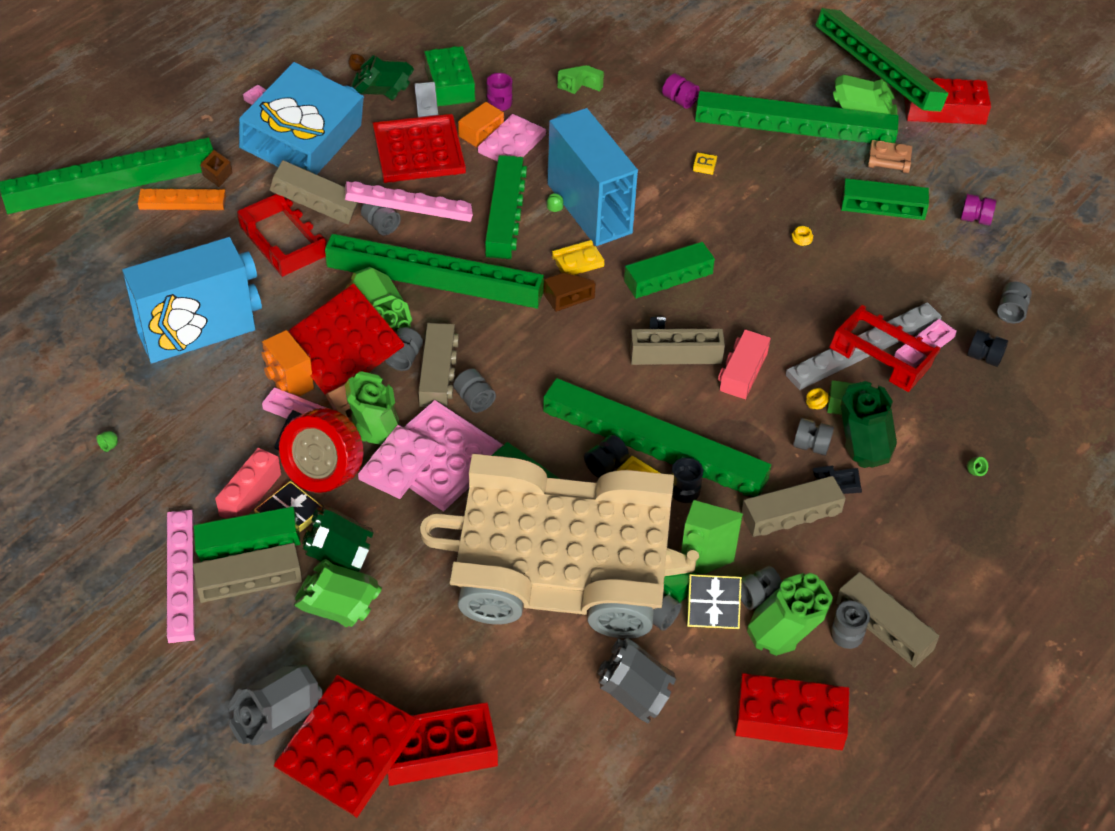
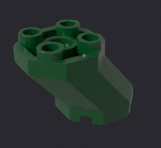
(382, 77)
(868, 424)
(337, 539)

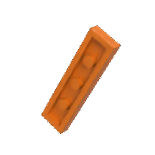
(181, 199)

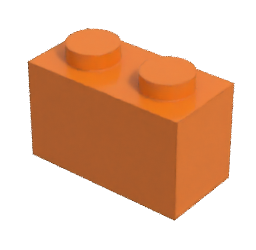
(480, 123)

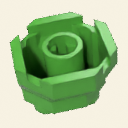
(864, 95)
(383, 297)
(371, 407)
(337, 593)
(790, 613)

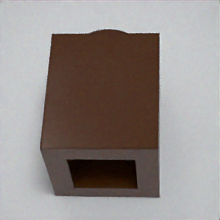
(216, 168)

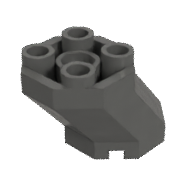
(636, 679)
(273, 704)

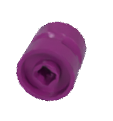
(681, 90)
(499, 91)
(978, 209)

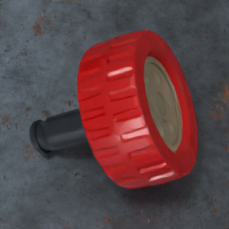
(321, 450)

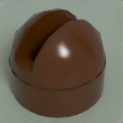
(355, 62)

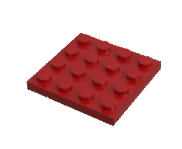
(418, 148)
(345, 339)
(347, 745)

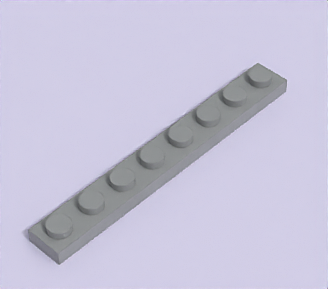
(832, 362)

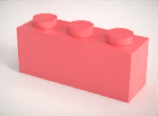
(744, 364)
(248, 485)

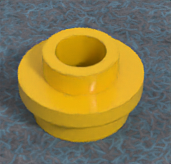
(802, 236)
(817, 398)

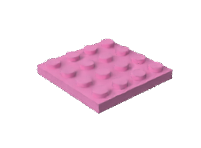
(448, 471)

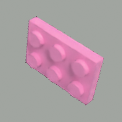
(512, 138)
(398, 461)

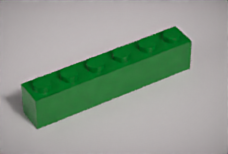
(505, 207)

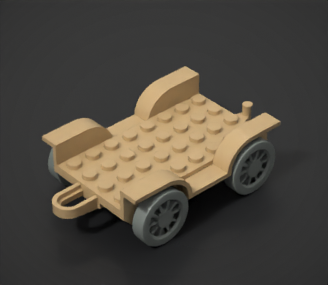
(562, 545)

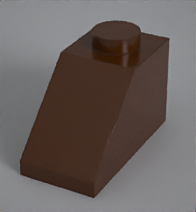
(568, 290)

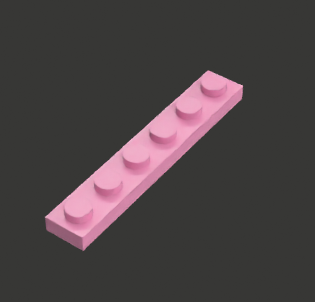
(408, 201)
(180, 576)

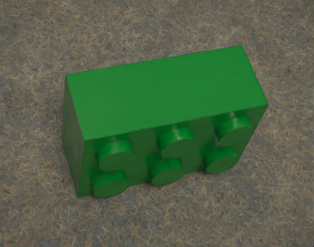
(451, 75)

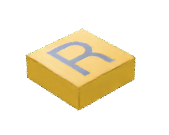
(705, 163)

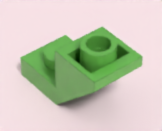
(574, 78)

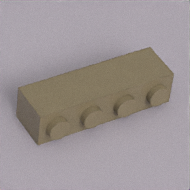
(313, 192)
(676, 346)
(437, 364)
(793, 506)
(247, 572)
(890, 620)

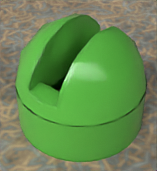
(555, 202)
(107, 440)
(979, 470)

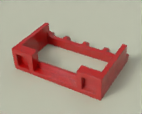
(282, 263)
(903, 374)

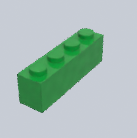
(885, 199)
(669, 270)
(246, 534)

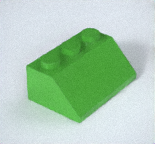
(712, 534)

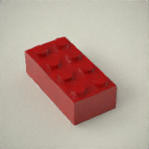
(965, 104)
(792, 711)
(447, 745)

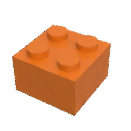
(287, 364)

